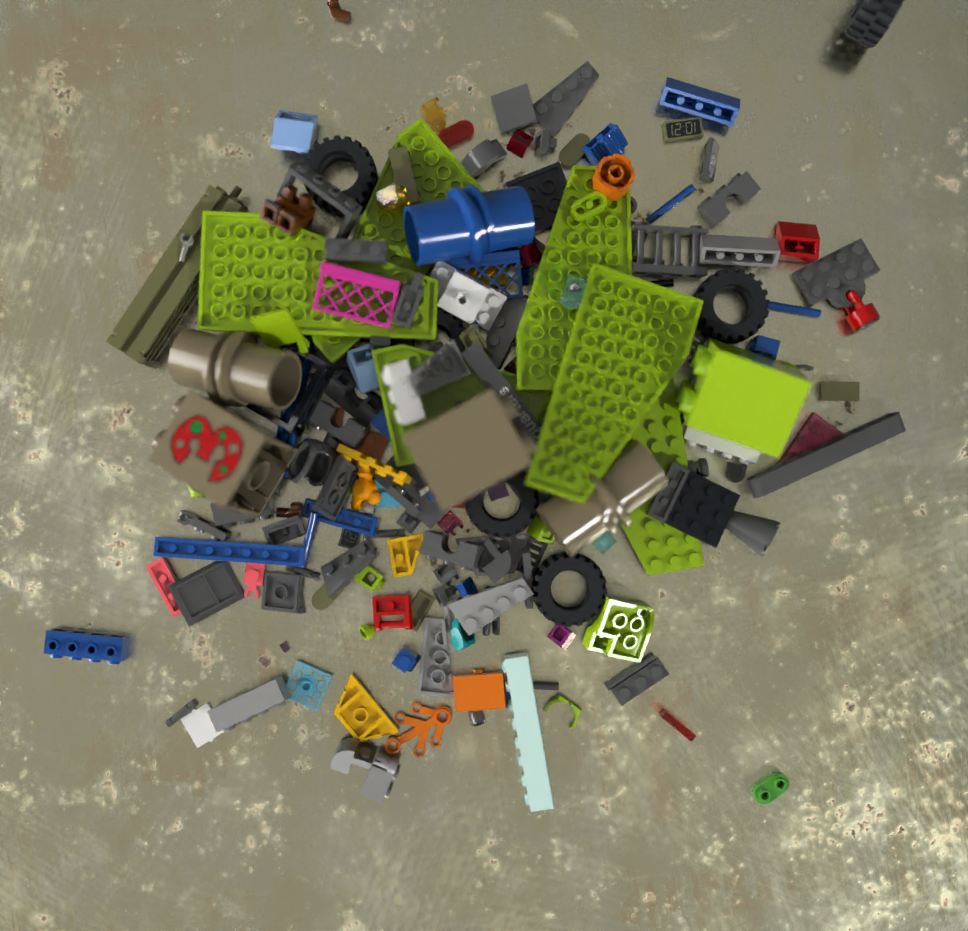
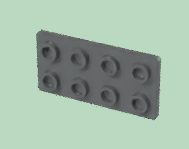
(408, 495)

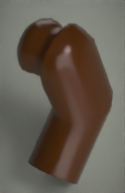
(337, 12)
(289, 512)

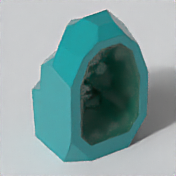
(460, 638)

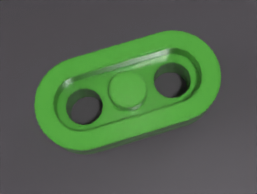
(770, 786)

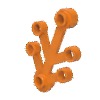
(420, 727)

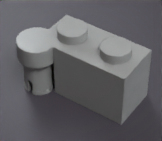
(379, 778)

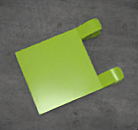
(279, 329)

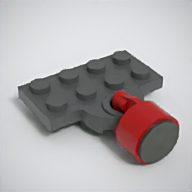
(841, 281)

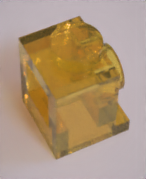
(434, 115)
(392, 197)

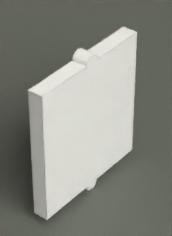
(200, 725)

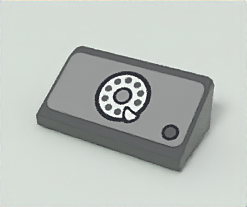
(709, 160)

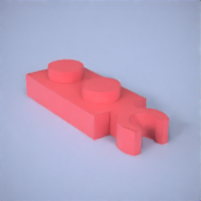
(253, 577)

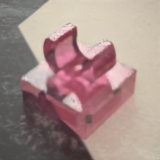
(449, 523)

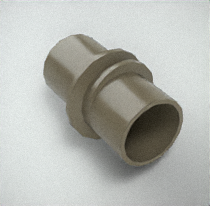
(235, 369)
(622, 489)

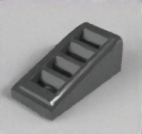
(538, 557)

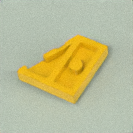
(404, 553)

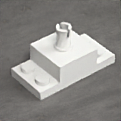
(466, 295)

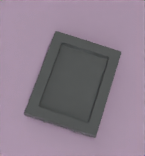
(206, 591)

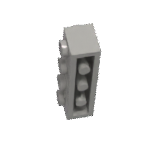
(738, 250)
(248, 704)

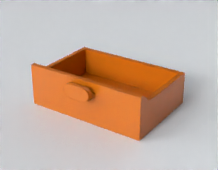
(479, 691)

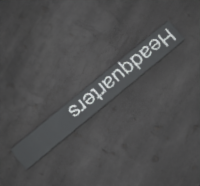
(494, 380)

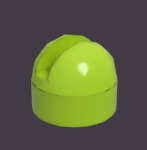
(366, 631)

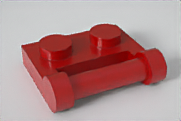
(392, 606)

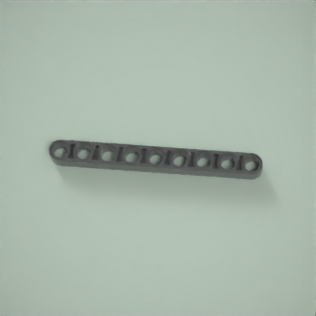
(826, 454)

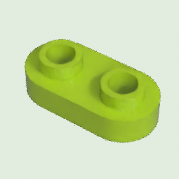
(587, 207)

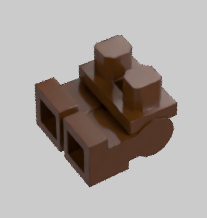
(289, 211)

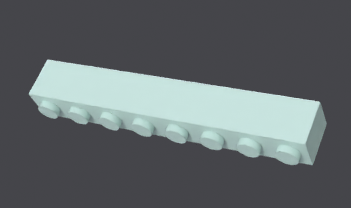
(529, 732)

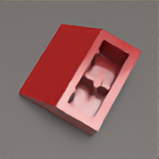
(798, 242)

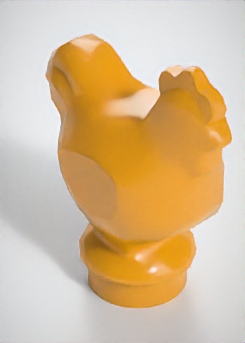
(364, 489)

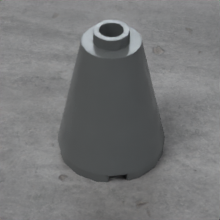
(753, 530)

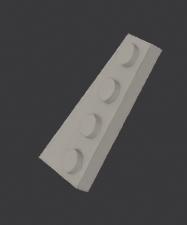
(504, 330)
(438, 371)
(483, 607)
(435, 662)

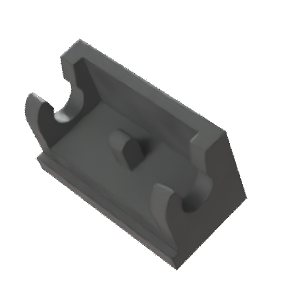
(284, 530)

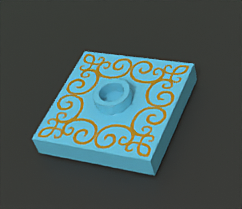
(308, 684)

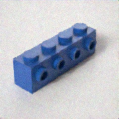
(700, 101)
(86, 645)

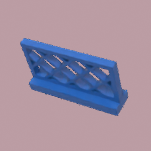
(494, 259)

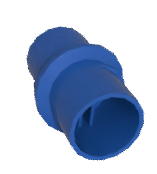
(468, 224)

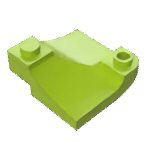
(621, 629)

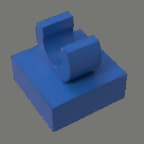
(466, 587)

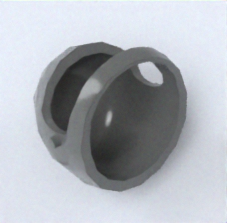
(312, 462)

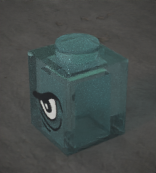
(573, 292)

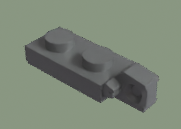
(409, 301)
(203, 525)

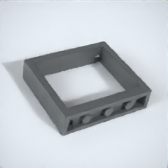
(327, 191)

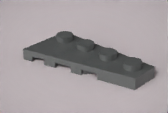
(563, 99)

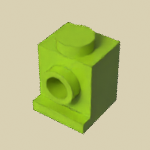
(362, 578)

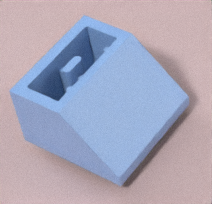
(294, 131)
(363, 368)

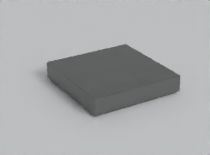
(514, 108)
(281, 591)

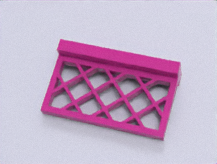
(361, 278)

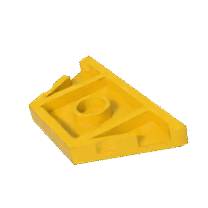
(362, 714)

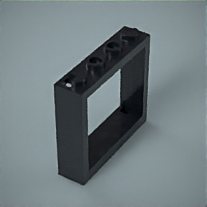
(309, 399)

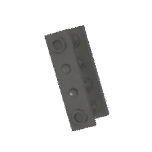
(676, 268)

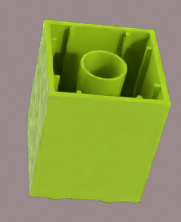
(742, 396)

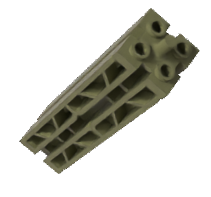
(170, 286)

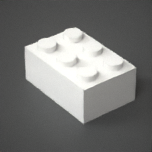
(408, 409)

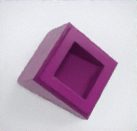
(562, 636)

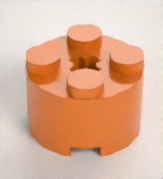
(613, 176)

